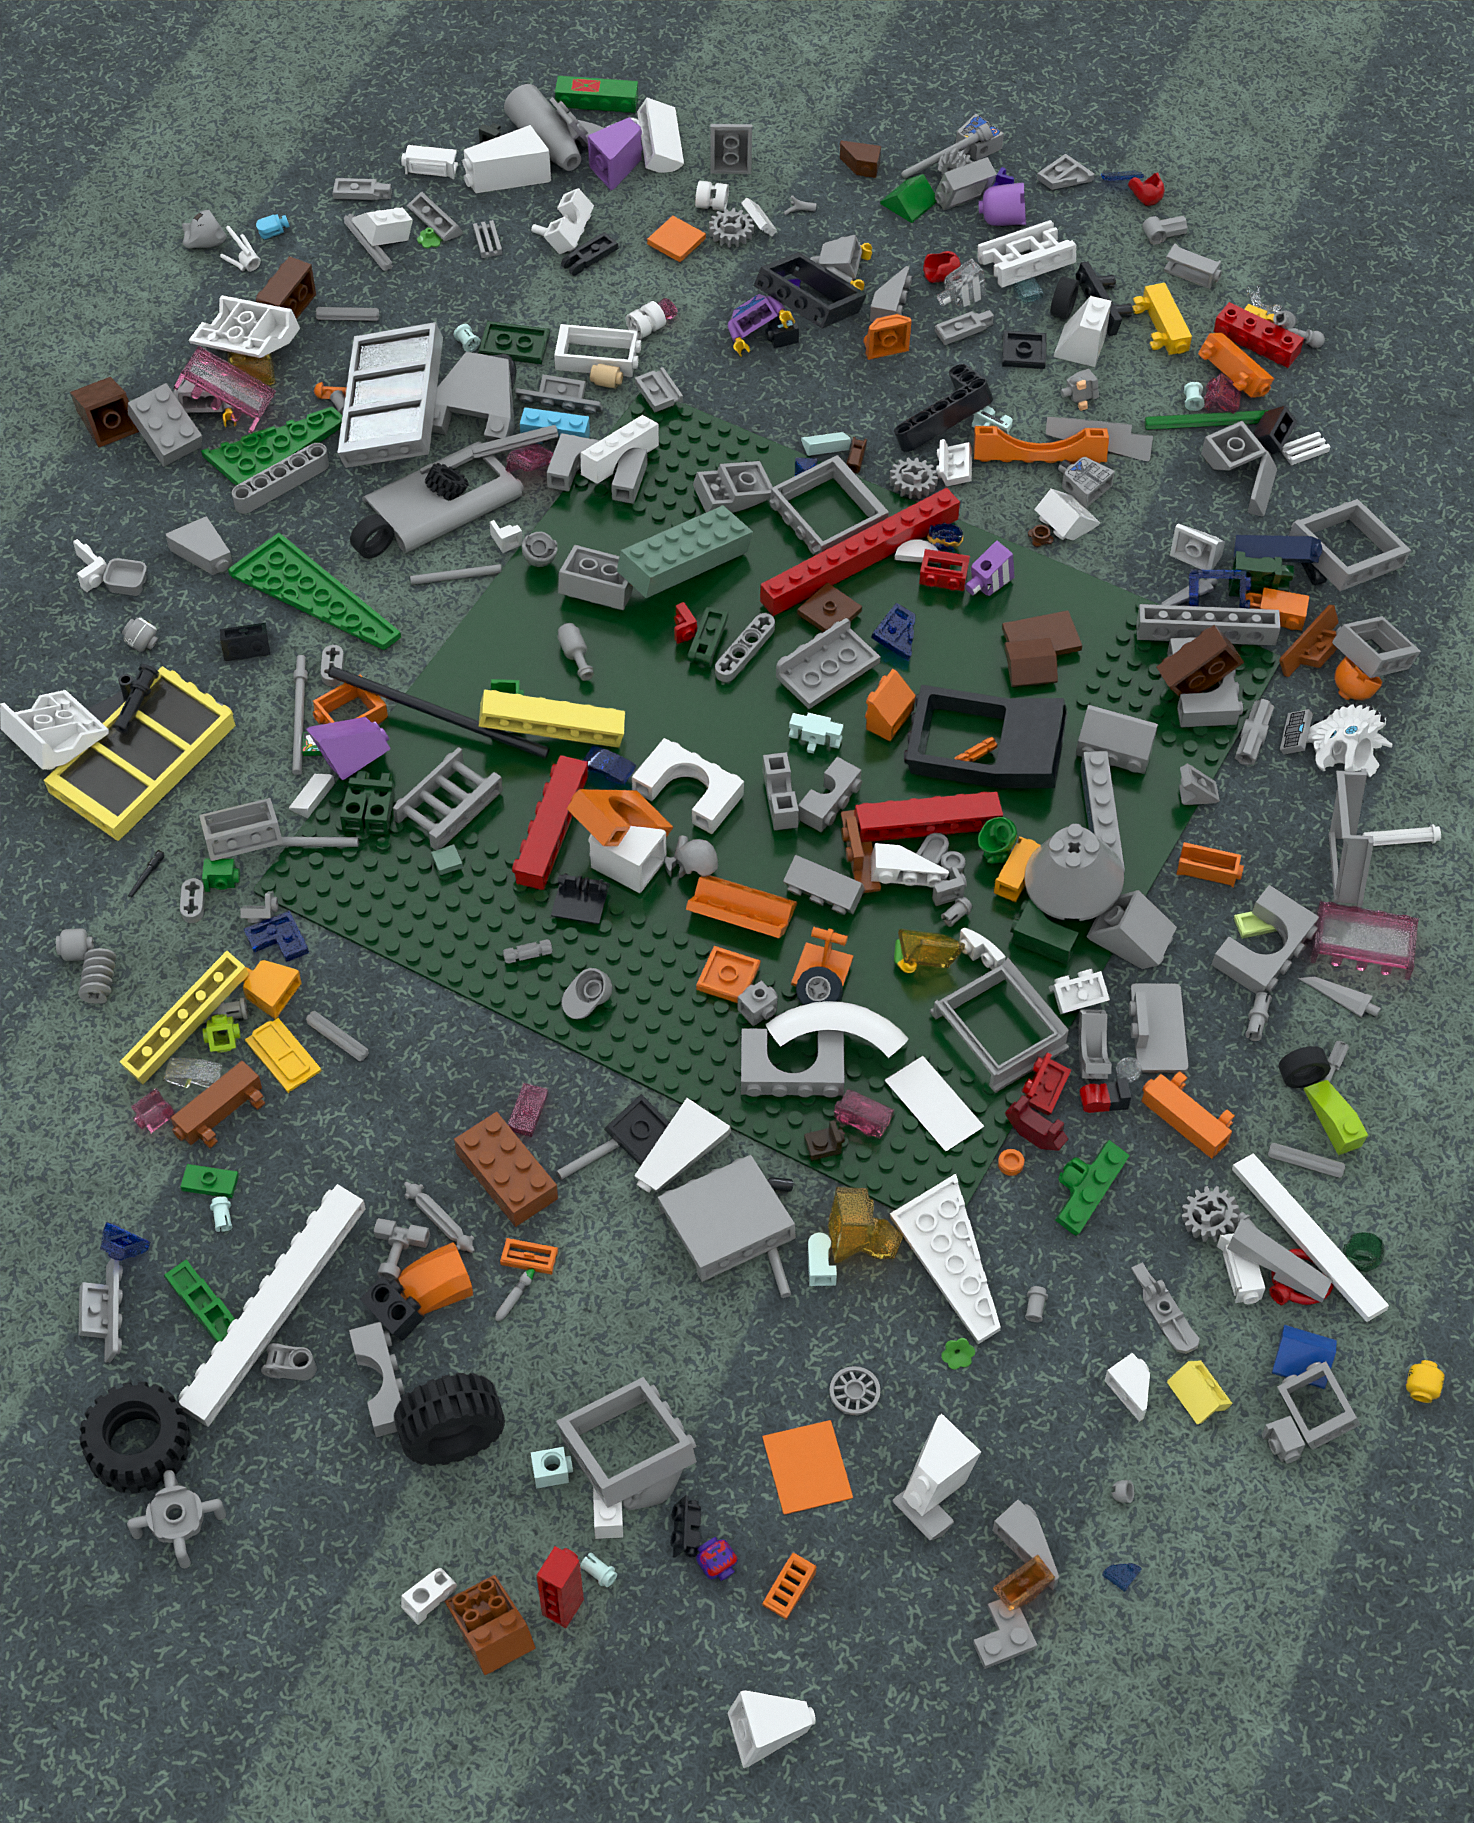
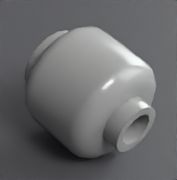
(73, 944)

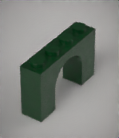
(1041, 935)

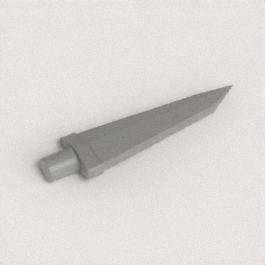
(1206, 586)
(1348, 998)

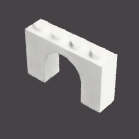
(673, 761)

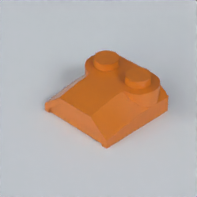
(888, 336)

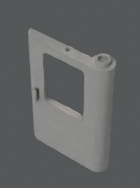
(424, 516)

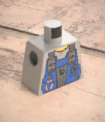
(980, 149)

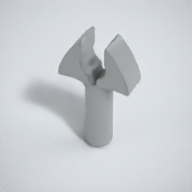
(672, 862)

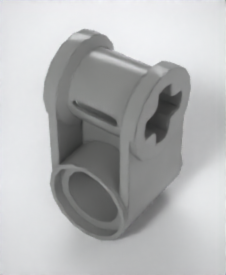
(283, 1362)

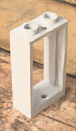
(596, 337)

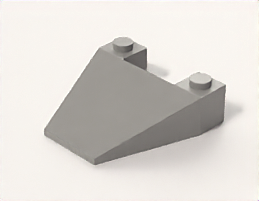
(477, 388)

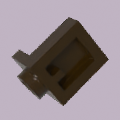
(824, 1142)

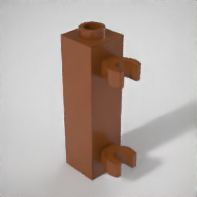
(216, 1104)

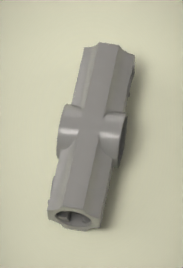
(1254, 732)

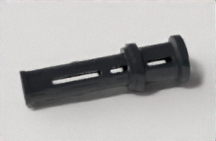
(139, 689)

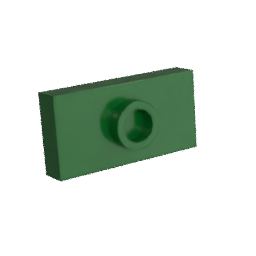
(209, 1181)

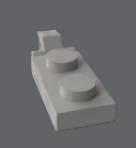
(361, 189)
(963, 326)

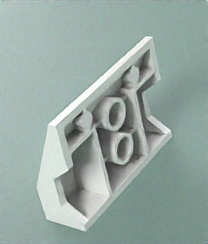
(247, 328)
(52, 729)

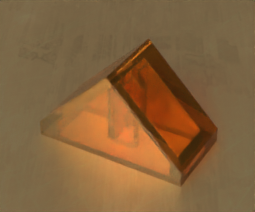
(1024, 1584)

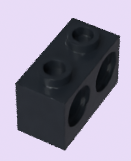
(390, 1310)

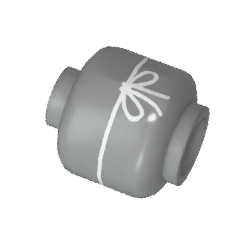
(140, 634)

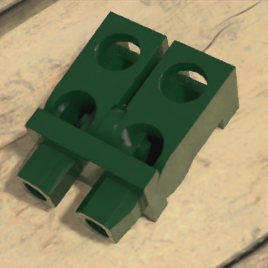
(1263, 573)
(368, 804)

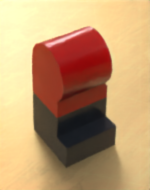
(1106, 1096)

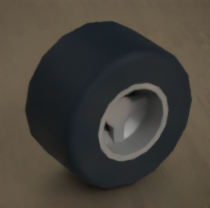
(819, 981)

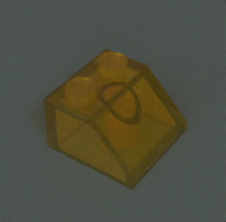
(851, 1222)

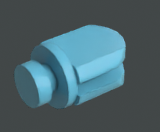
(271, 226)

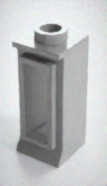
(1192, 267)

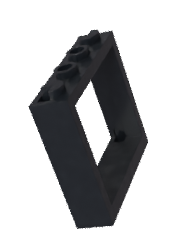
(846, 296)

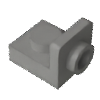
(951, 889)

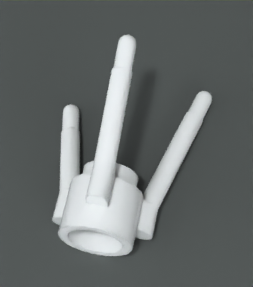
(247, 257)

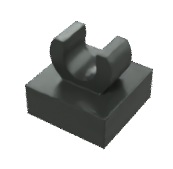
(487, 133)

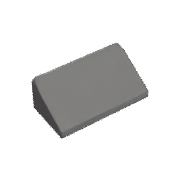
(932, 1524)

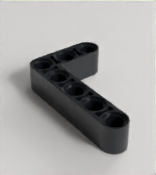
(970, 396)

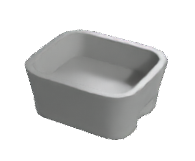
(125, 576)

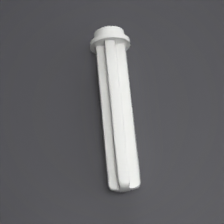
(1406, 836)

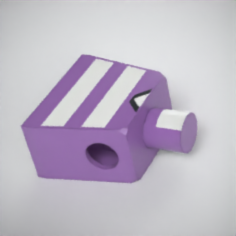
(991, 570)

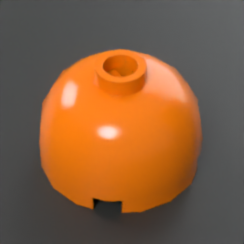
(1354, 682)

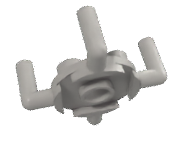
(182, 1528)

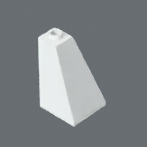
(683, 1143)

